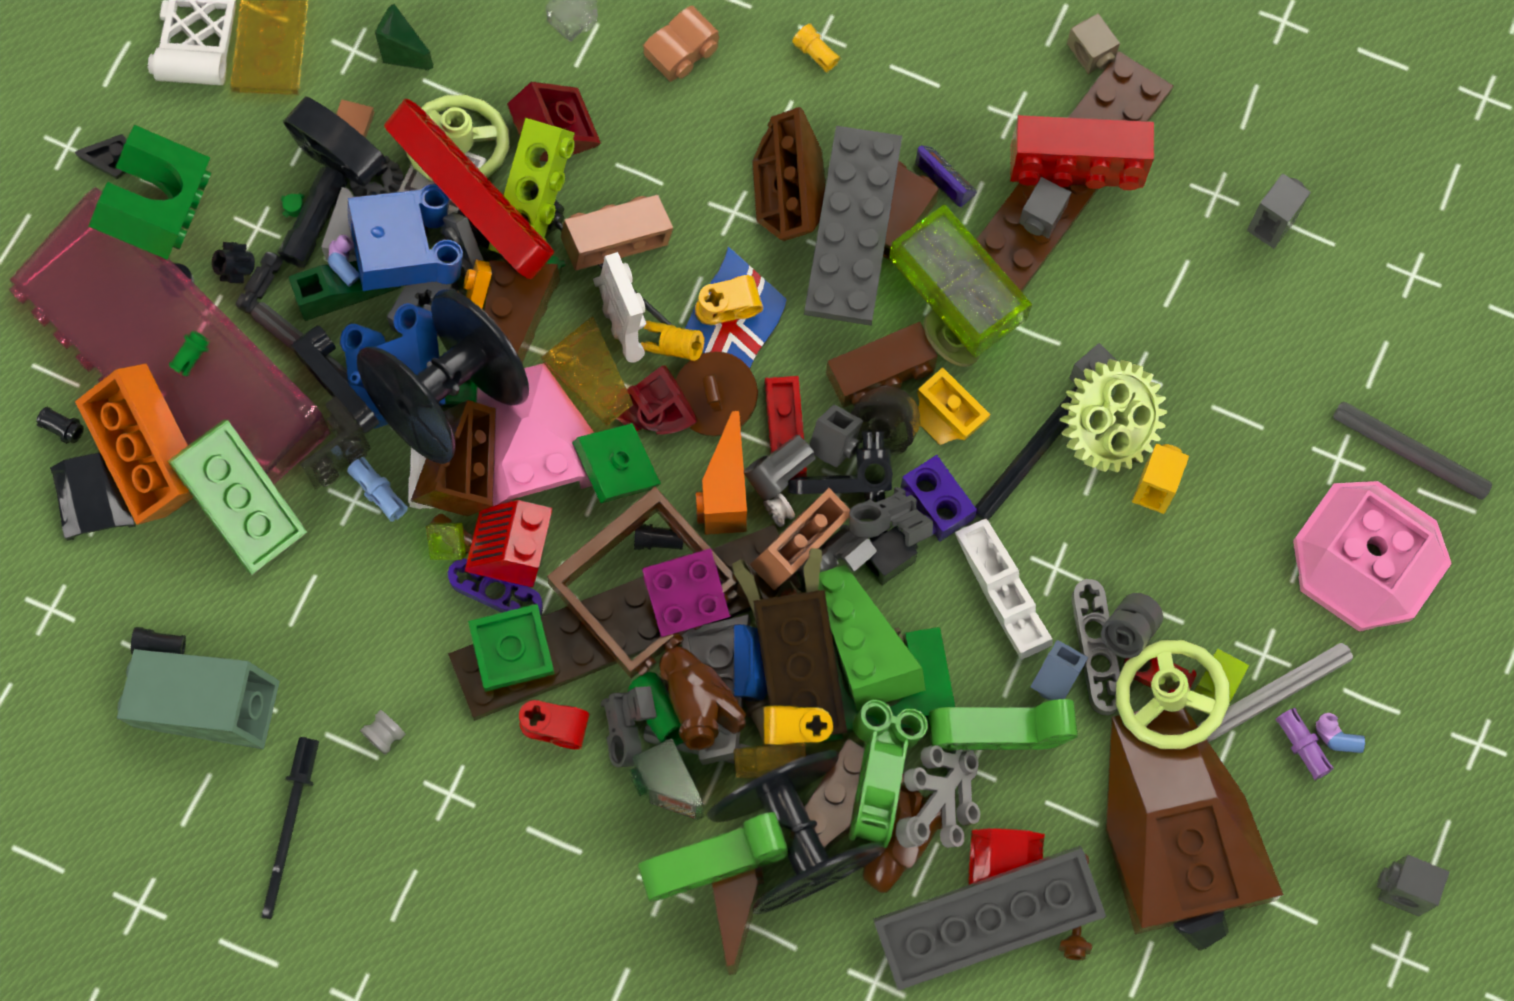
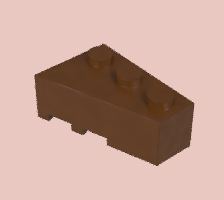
(467, 479)

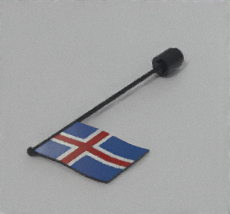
(737, 337)

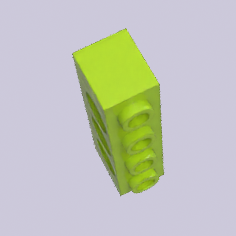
(527, 171)

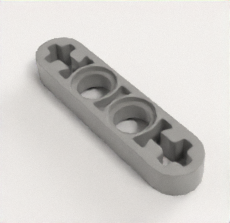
(1092, 647)

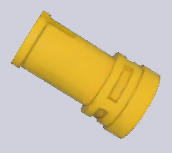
(811, 43)

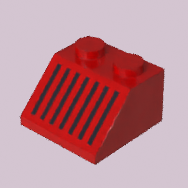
(509, 542)

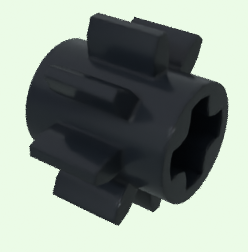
(233, 262)

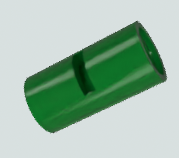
(667, 723)

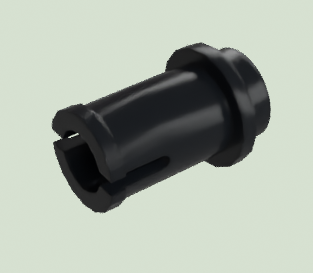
(67, 429)

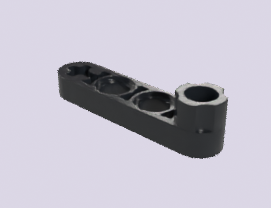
(311, 351)

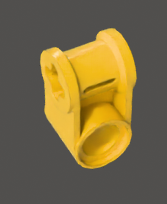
(728, 301)
(788, 725)

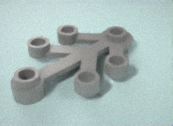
(961, 769)

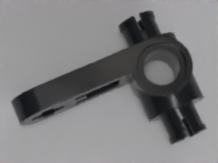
(871, 453)

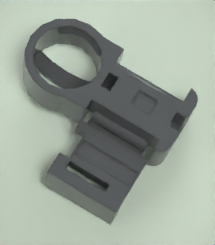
(894, 509)
(844, 545)
(621, 712)

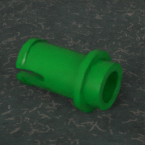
(190, 352)

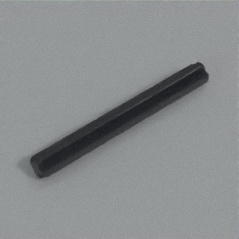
(1023, 462)

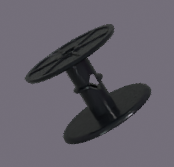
(474, 352)
(778, 794)

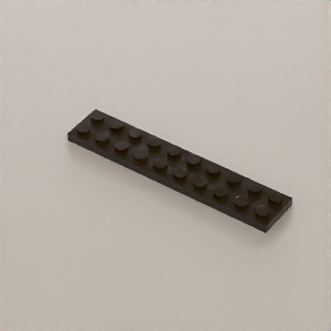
(622, 612)

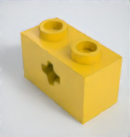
(1160, 478)

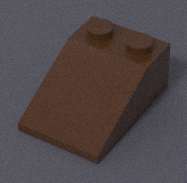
(734, 905)

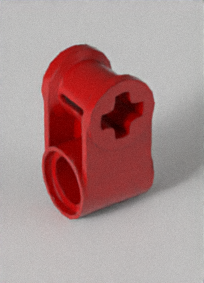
(558, 724)

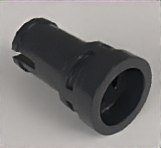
(656, 537)
(150, 641)

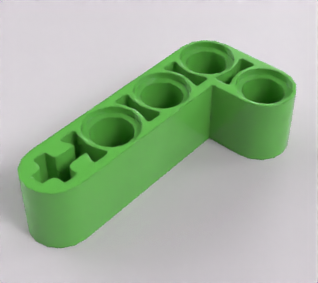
(1004, 727)
(715, 858)

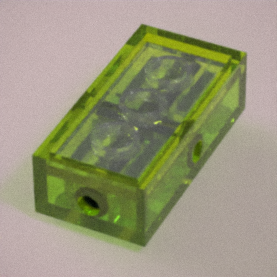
(960, 280)

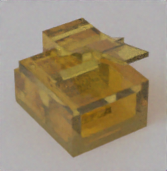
(761, 759)

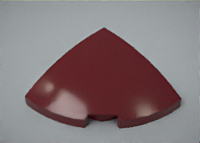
(658, 405)

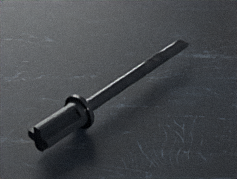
(299, 776)

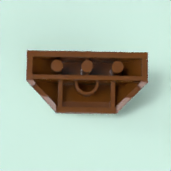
(789, 176)

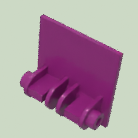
(685, 592)

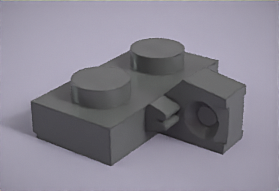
(460, 231)

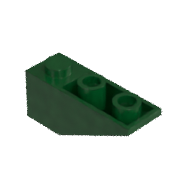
(323, 291)

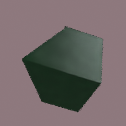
(400, 43)

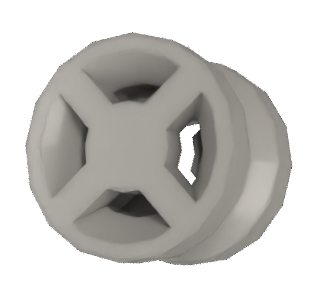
(382, 732)

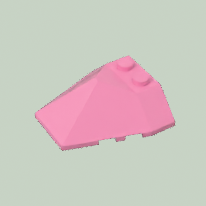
(536, 439)

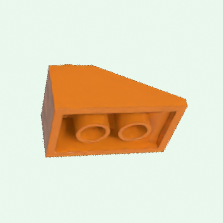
(723, 494)

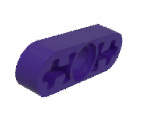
(468, 589)

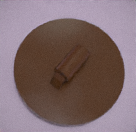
(717, 387)

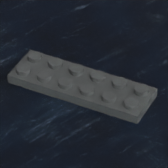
(853, 225)
(989, 917)

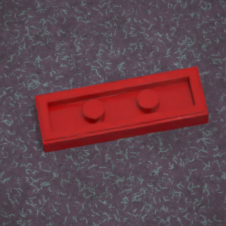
(784, 412)

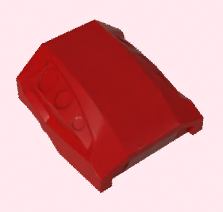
(1002, 850)

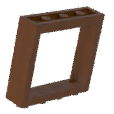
(602, 544)

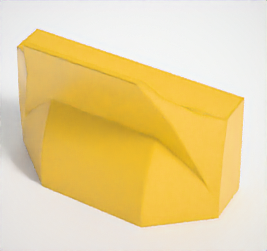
(948, 409)

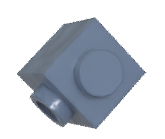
(1058, 672)

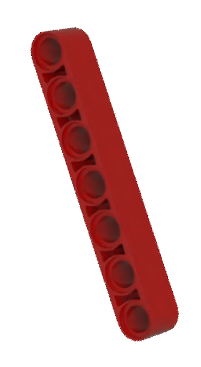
(469, 189)

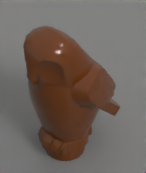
(699, 699)
(896, 859)

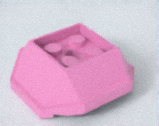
(1350, 580)

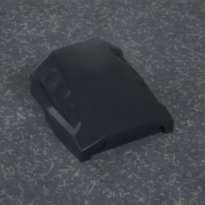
(88, 496)

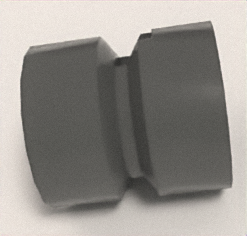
(1132, 625)

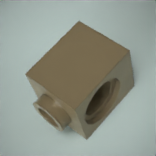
(1093, 43)

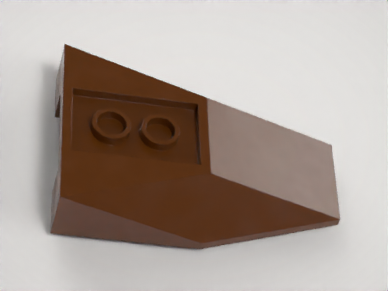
(1181, 829)

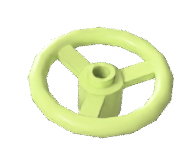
(459, 128)
(1168, 679)

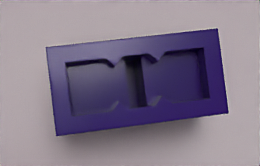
(945, 495)

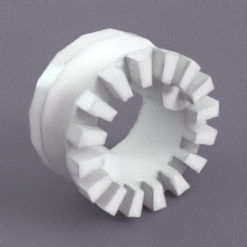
(780, 509)

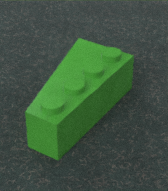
(867, 646)

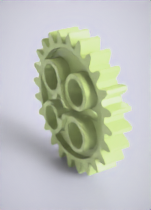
(1113, 415)

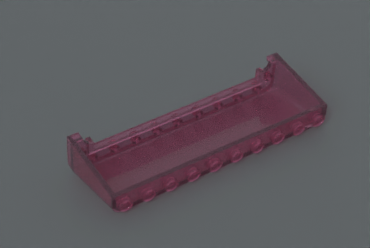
(134, 310)

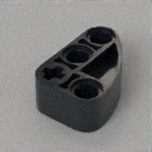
(333, 141)

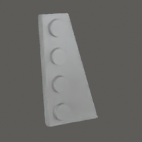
(715, 647)

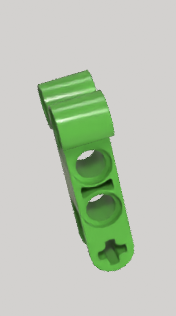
(881, 768)

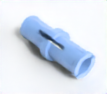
(377, 489)

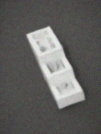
(1003, 588)

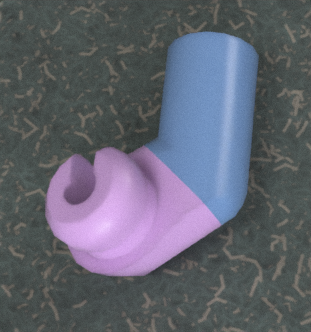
(339, 257)
(1335, 739)

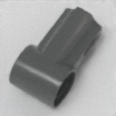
(772, 471)

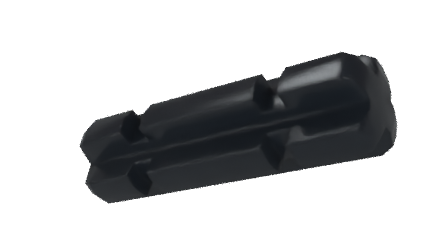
(259, 282)

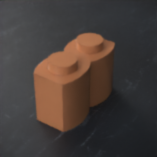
(681, 44)

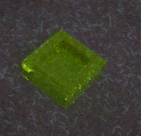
(446, 541)

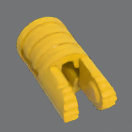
(675, 341)

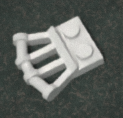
(622, 305)

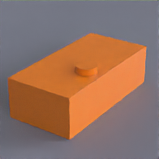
(136, 441)

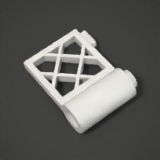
(192, 59)

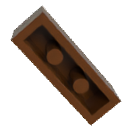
(881, 363)

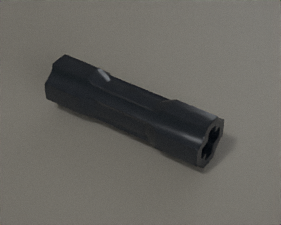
(302, 238)

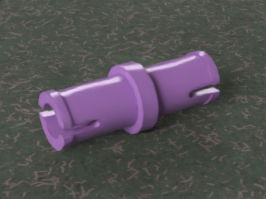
(1304, 744)

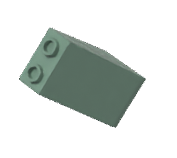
(199, 697)

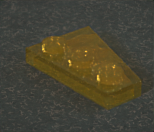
(589, 371)

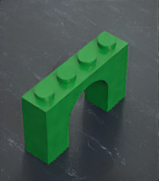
(146, 221)
(929, 652)

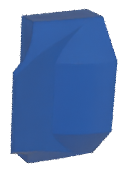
(748, 664)

